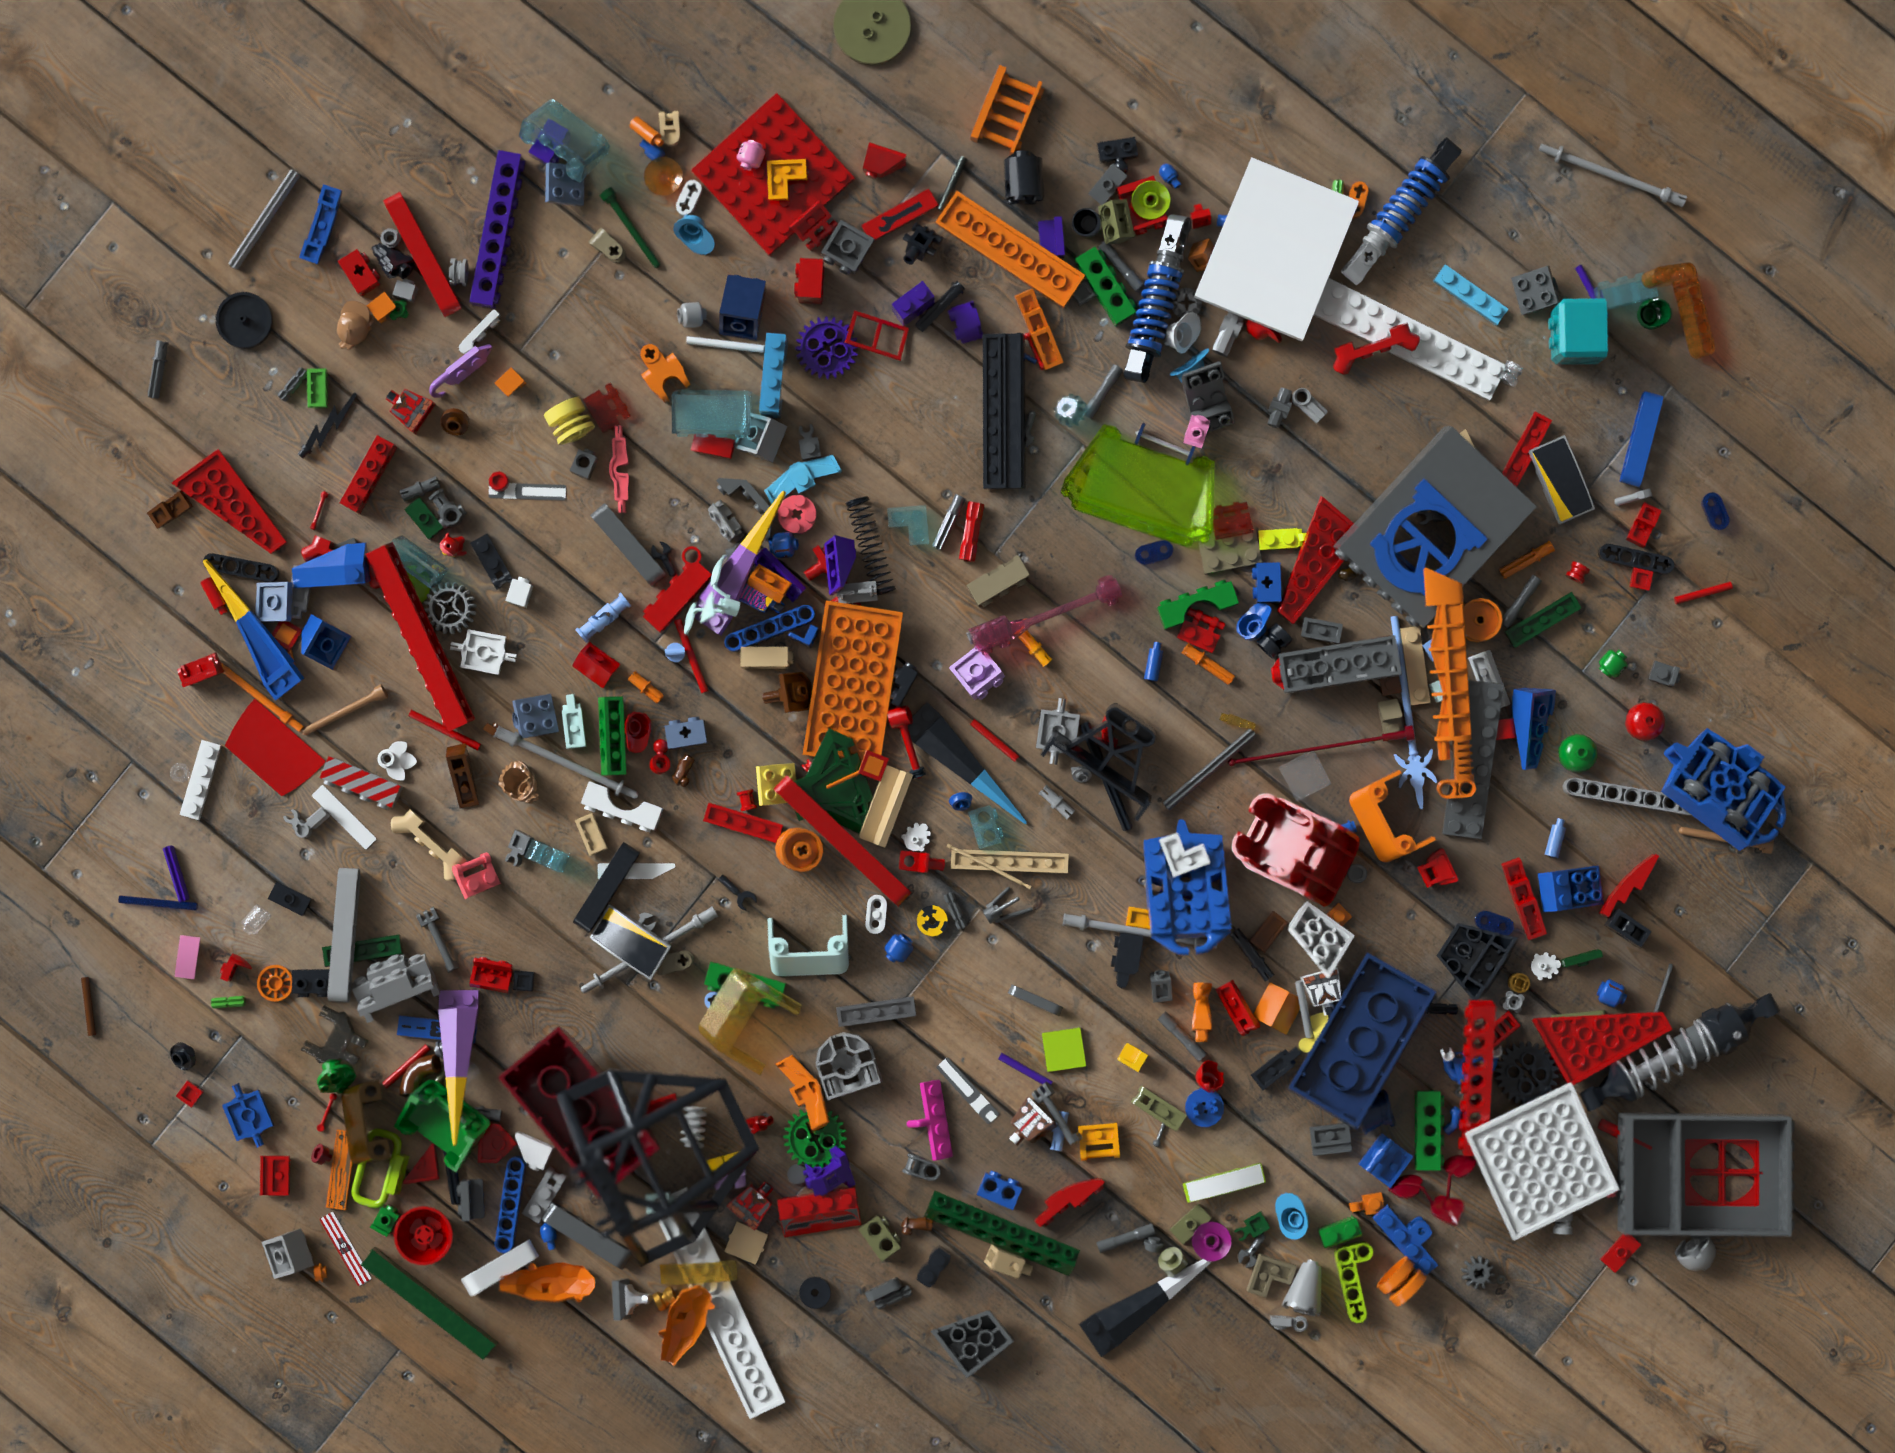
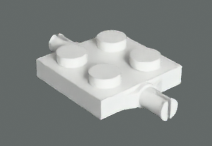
(483, 652)

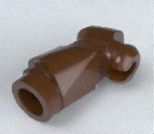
(682, 770)
(919, 1223)

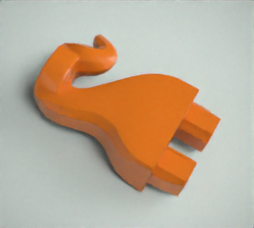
(1202, 1013)

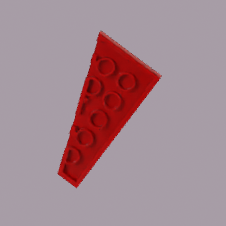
(224, 493)
(1315, 560)

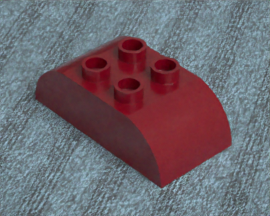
(554, 1067)

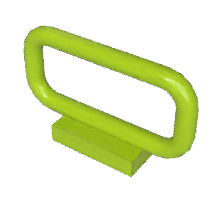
(394, 1176)

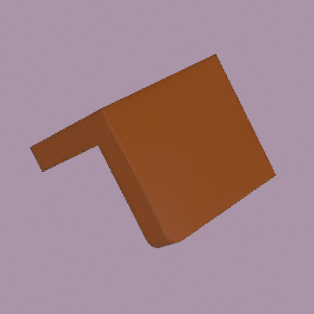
(1200, 254)

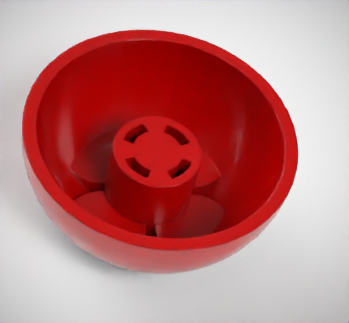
(412, 1236)

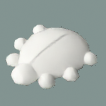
(916, 837)
(1544, 965)

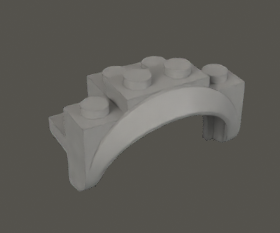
(392, 983)

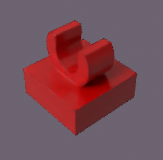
(1200, 217)

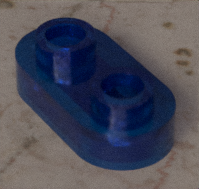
(1717, 510)
(1154, 552)
(1493, 922)

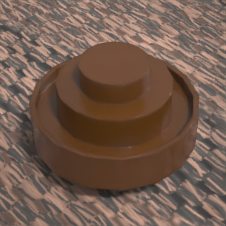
(454, 421)

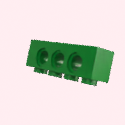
(1116, 314)
(612, 735)
(717, 970)
(1423, 1099)

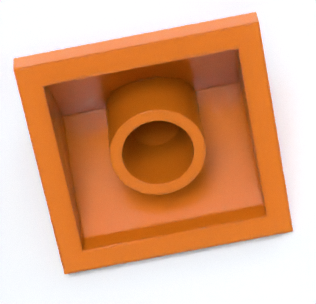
(1277, 1008)

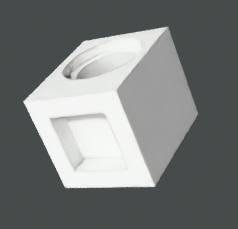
(519, 592)

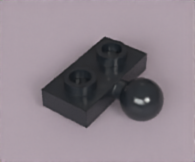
(1118, 151)

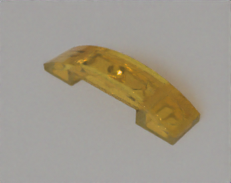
(698, 1272)

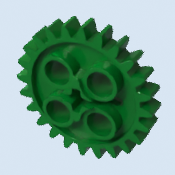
(799, 1145)

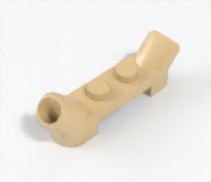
(412, 823)

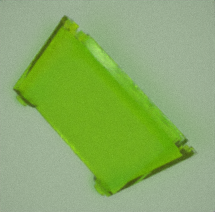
(1143, 489)

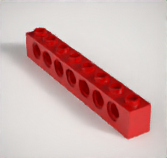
(1477, 1010)

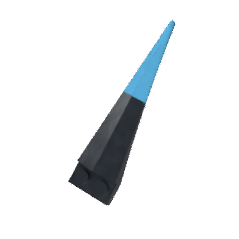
(942, 743)

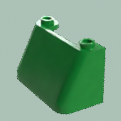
(430, 1116)

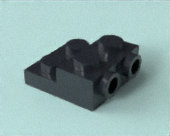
(904, 678)

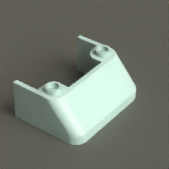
(809, 963)

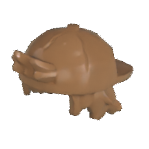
(353, 324)
(519, 782)

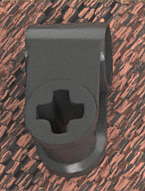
(920, 1167)

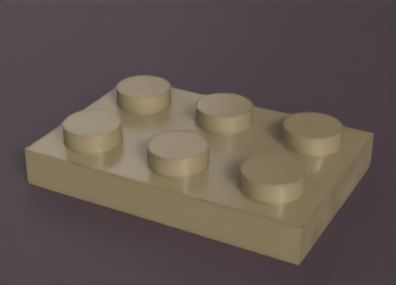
(1230, 552)

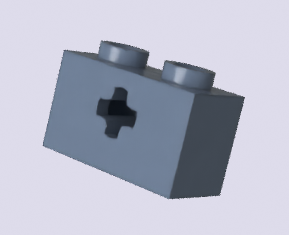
(696, 737)

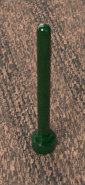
(609, 197)

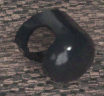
(1091, 221)

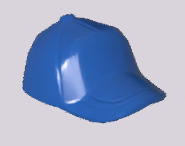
(1253, 622)

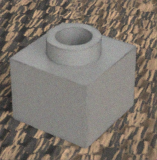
(405, 290)

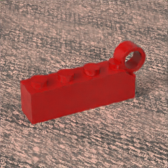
(679, 594)

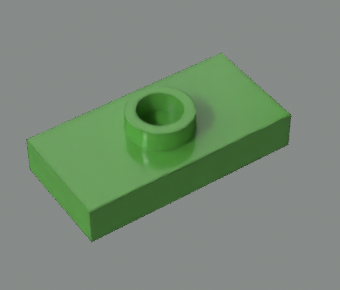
(317, 388)

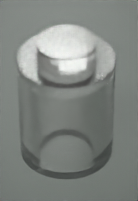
(255, 920)

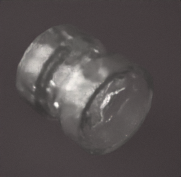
(1511, 373)

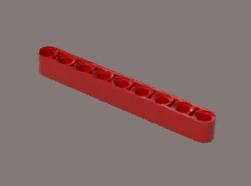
(842, 840)

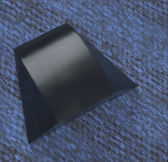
(1476, 957)

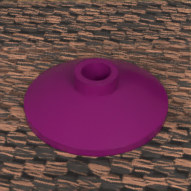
(1214, 1251)

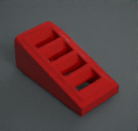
(1502, 1036)

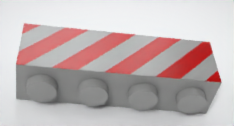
(361, 782)

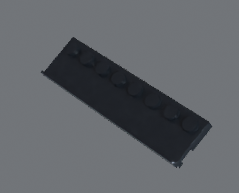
(1004, 411)

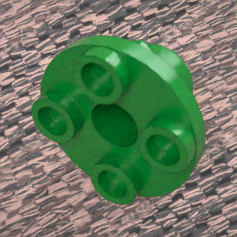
(335, 1077)

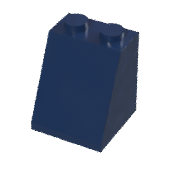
(742, 307)

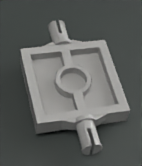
(1061, 721)

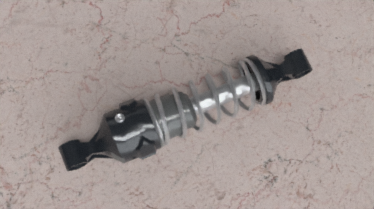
(1713, 1033)

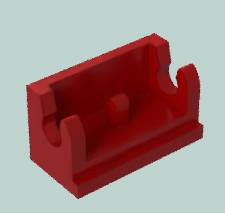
(200, 670)

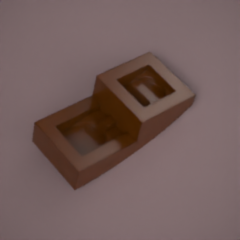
(170, 509)

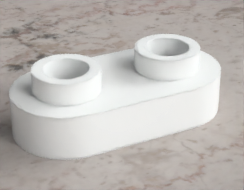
(876, 914)

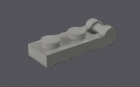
(543, 1195)

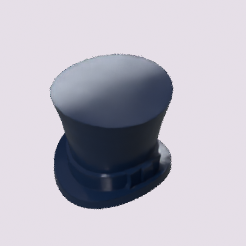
(1379, 1114)

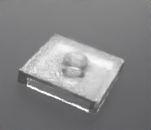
(1304, 775)

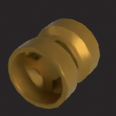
(1515, 983)
(665, 1298)

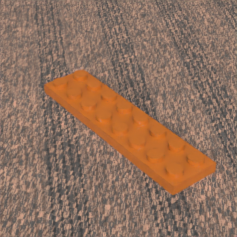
(1010, 249)

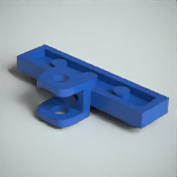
(1408, 1237)

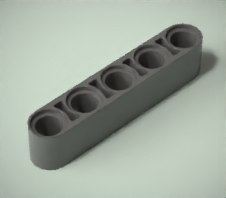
(628, 544)
(586, 1235)

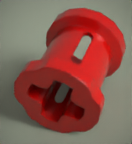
(746, 800)

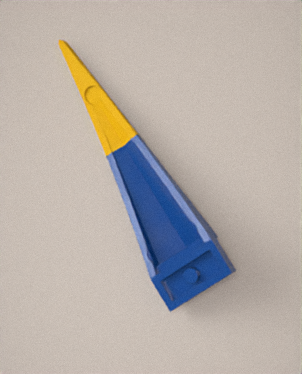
(271, 659)

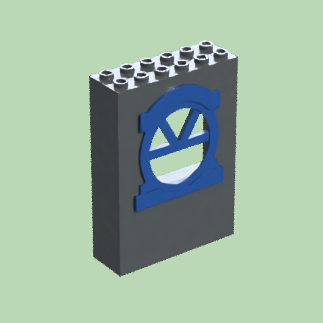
(1442, 478)

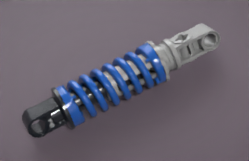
(1400, 210)

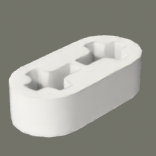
(692, 200)

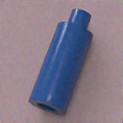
(1154, 662)

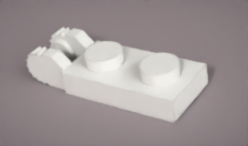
(478, 332)

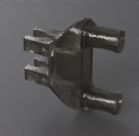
(338, 1041)

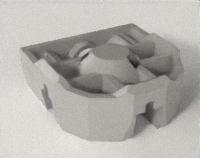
(851, 1065)

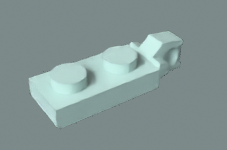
(573, 723)

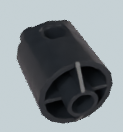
(1023, 178)

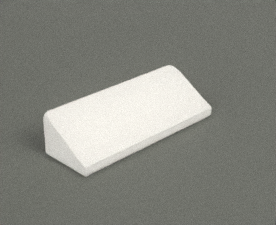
(1486, 671)

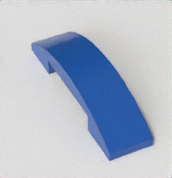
(322, 224)

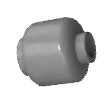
(691, 315)

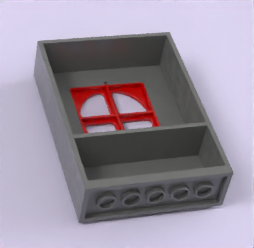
(1656, 1183)

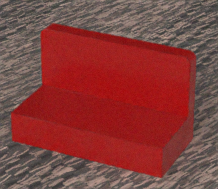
(595, 664)

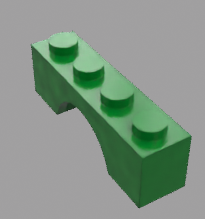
(1220, 596)

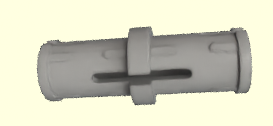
(1056, 802)

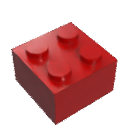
(810, 281)

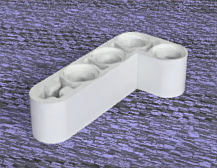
(501, 1266)

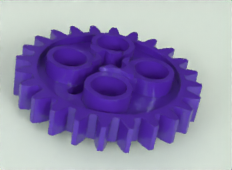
(817, 332)

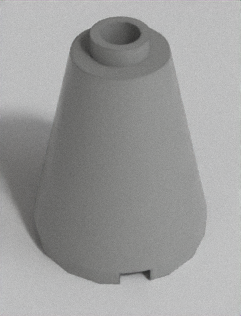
(1306, 1290)

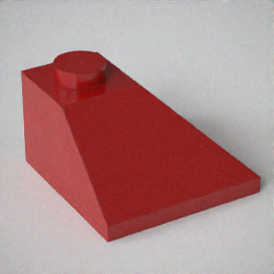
(882, 161)

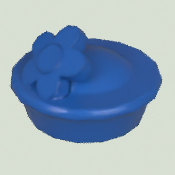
(960, 801)

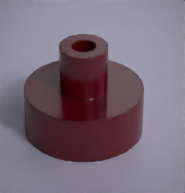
(321, 1154)

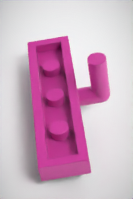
(935, 1120)

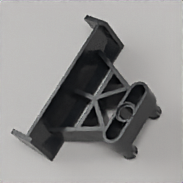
(1118, 717)

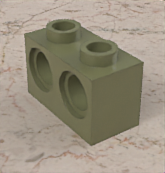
(1116, 221)
(876, 1240)

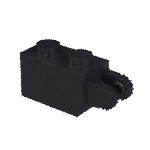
(1127, 957)

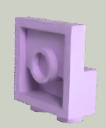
(977, 673)

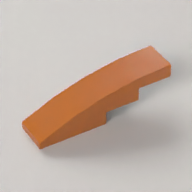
(1039, 329)

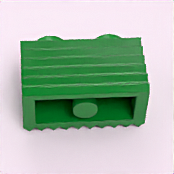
(1339, 1231)

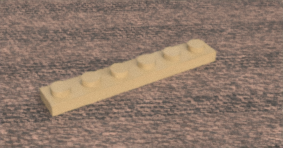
(1012, 861)

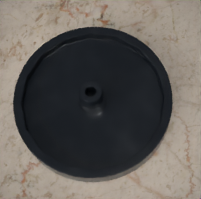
(244, 320)

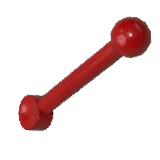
(1028, 337)
(324, 495)
(321, 1126)

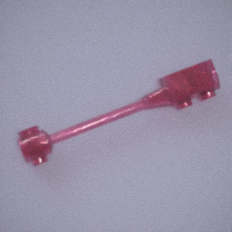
(1001, 631)

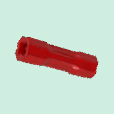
(971, 532)

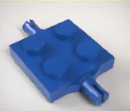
(248, 1115)

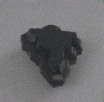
(393, 262)

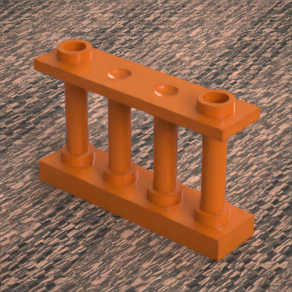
(987, 113)

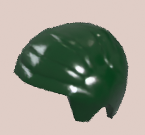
(1654, 313)

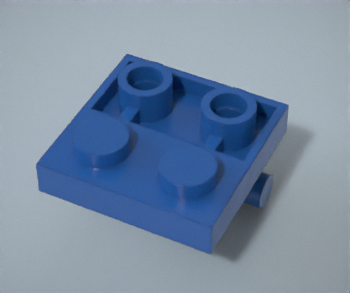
(1385, 1160)

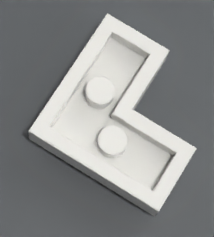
(1180, 860)

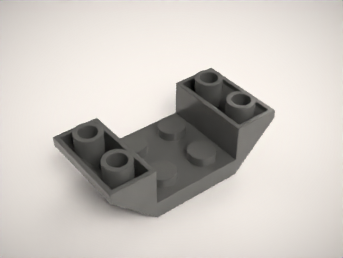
(1207, 396)

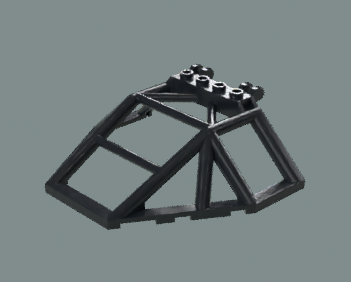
(636, 1122)

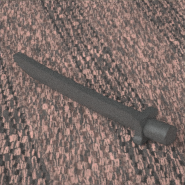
(1661, 994)

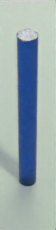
(157, 903)

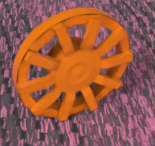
(274, 983)

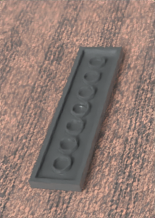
(1467, 815)

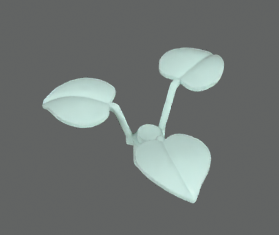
(724, 605)

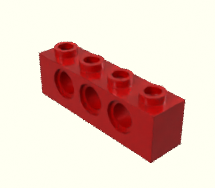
(368, 474)

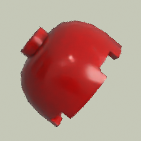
(1645, 721)

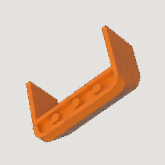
(1375, 826)

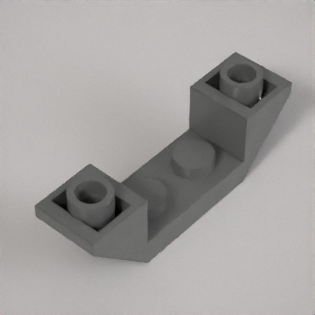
(731, 486)

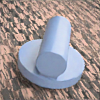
(675, 652)

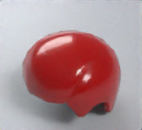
(1209, 1076)

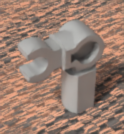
(304, 829)

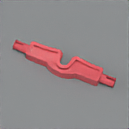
(620, 480)

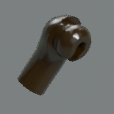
(1347, 574)

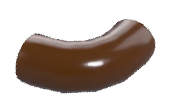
(417, 1072)

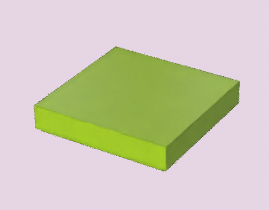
(1063, 1049)

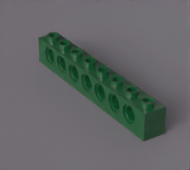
(1002, 1233)

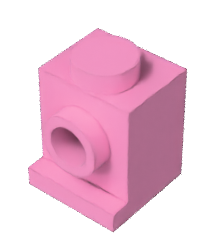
(1193, 437)

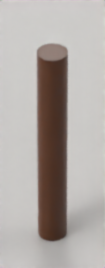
(88, 1006)

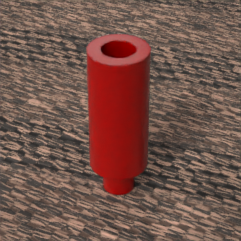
(214, 595)

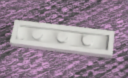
(200, 780)

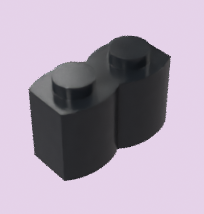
(937, 1261)

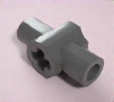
(1279, 408)

